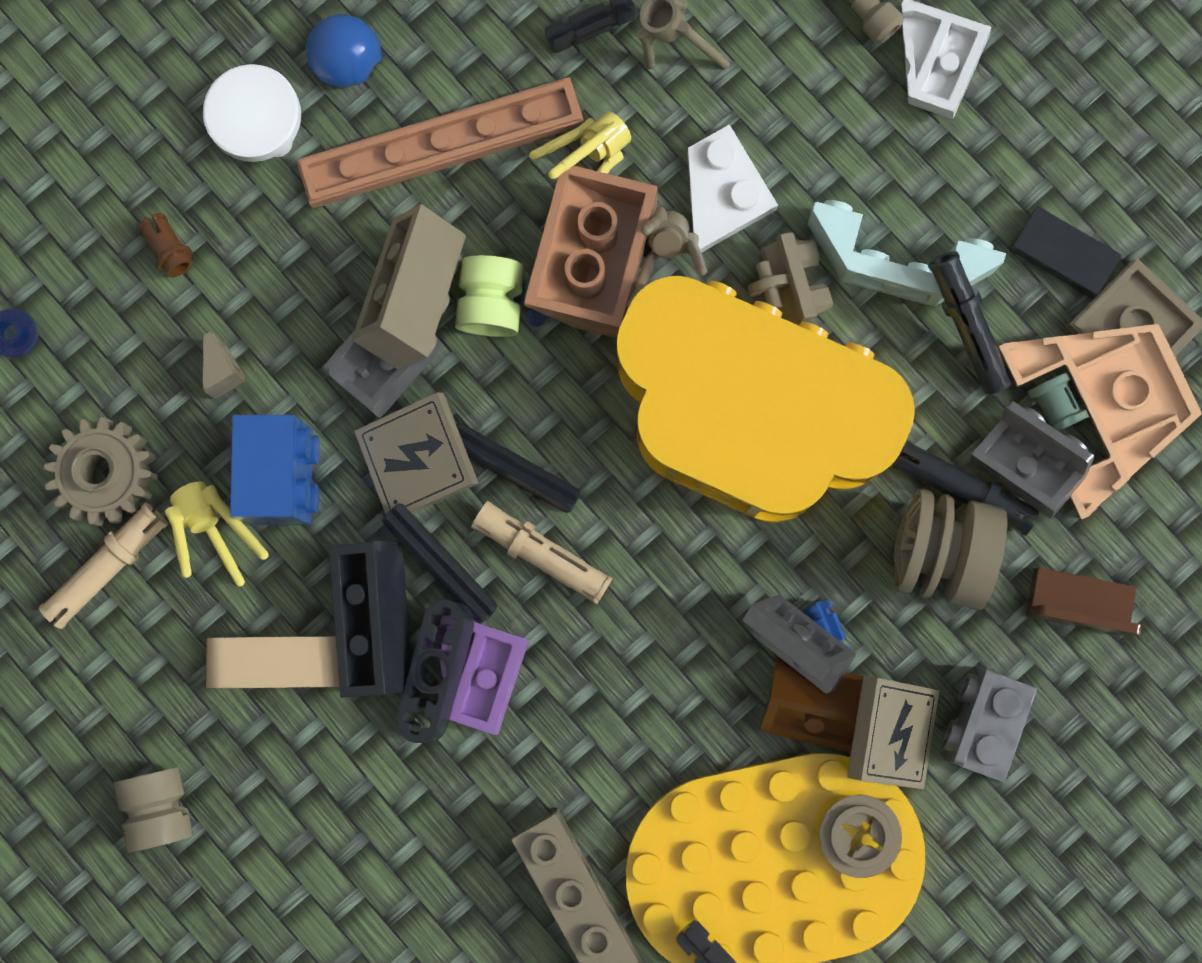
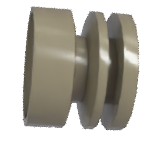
(959, 551)

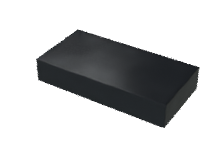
(1065, 252)

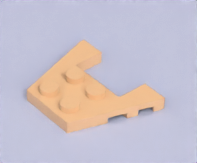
(1128, 390)

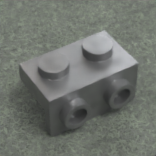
(371, 378)
(1033, 459)

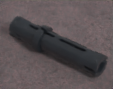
(964, 307)
(964, 485)

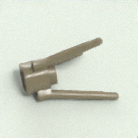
(666, 22)
(667, 239)

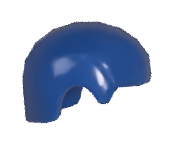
(342, 50)

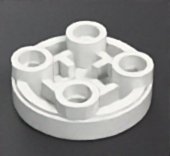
(252, 113)

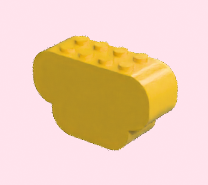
(754, 402)

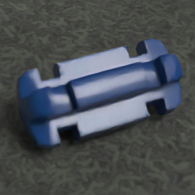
(822, 616)

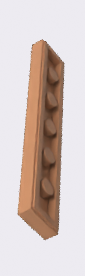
(440, 143)

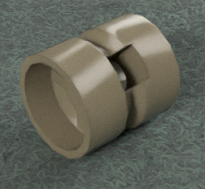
(153, 810)

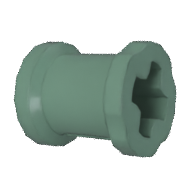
(1058, 402)

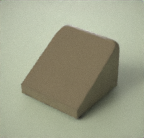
(219, 367)

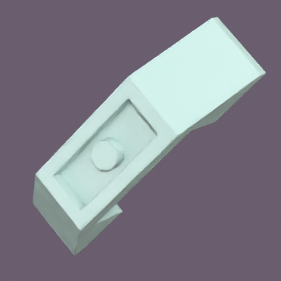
(837, 231)

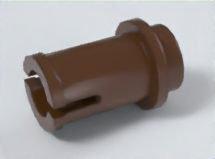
(170, 253)

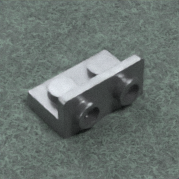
(800, 641)
(988, 723)

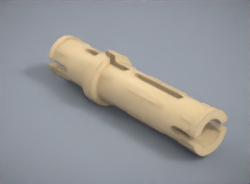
(534, 548)
(118, 550)

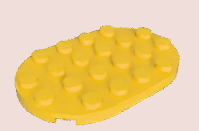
(752, 870)

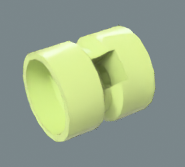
(490, 294)

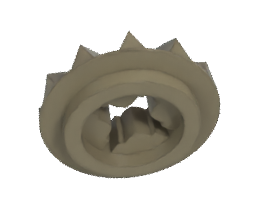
(883, 828)

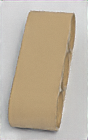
(271, 662)

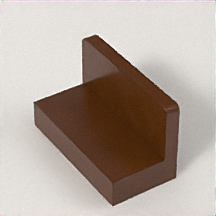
(1082, 602)
(808, 714)

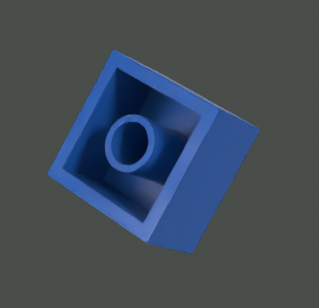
(273, 470)

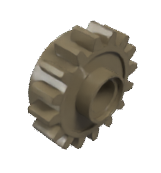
(76, 467)

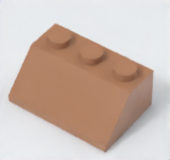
(591, 250)

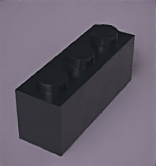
(370, 618)

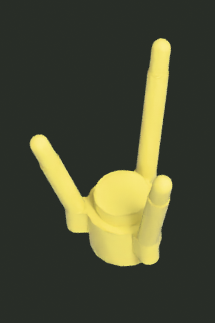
(598, 140)
(196, 508)

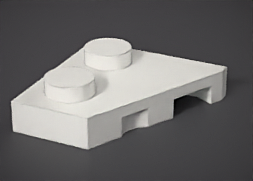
(939, 56)
(724, 188)

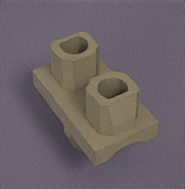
(785, 281)

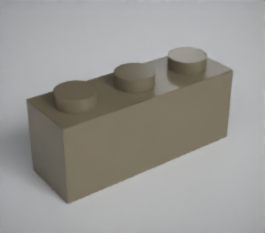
(410, 288)

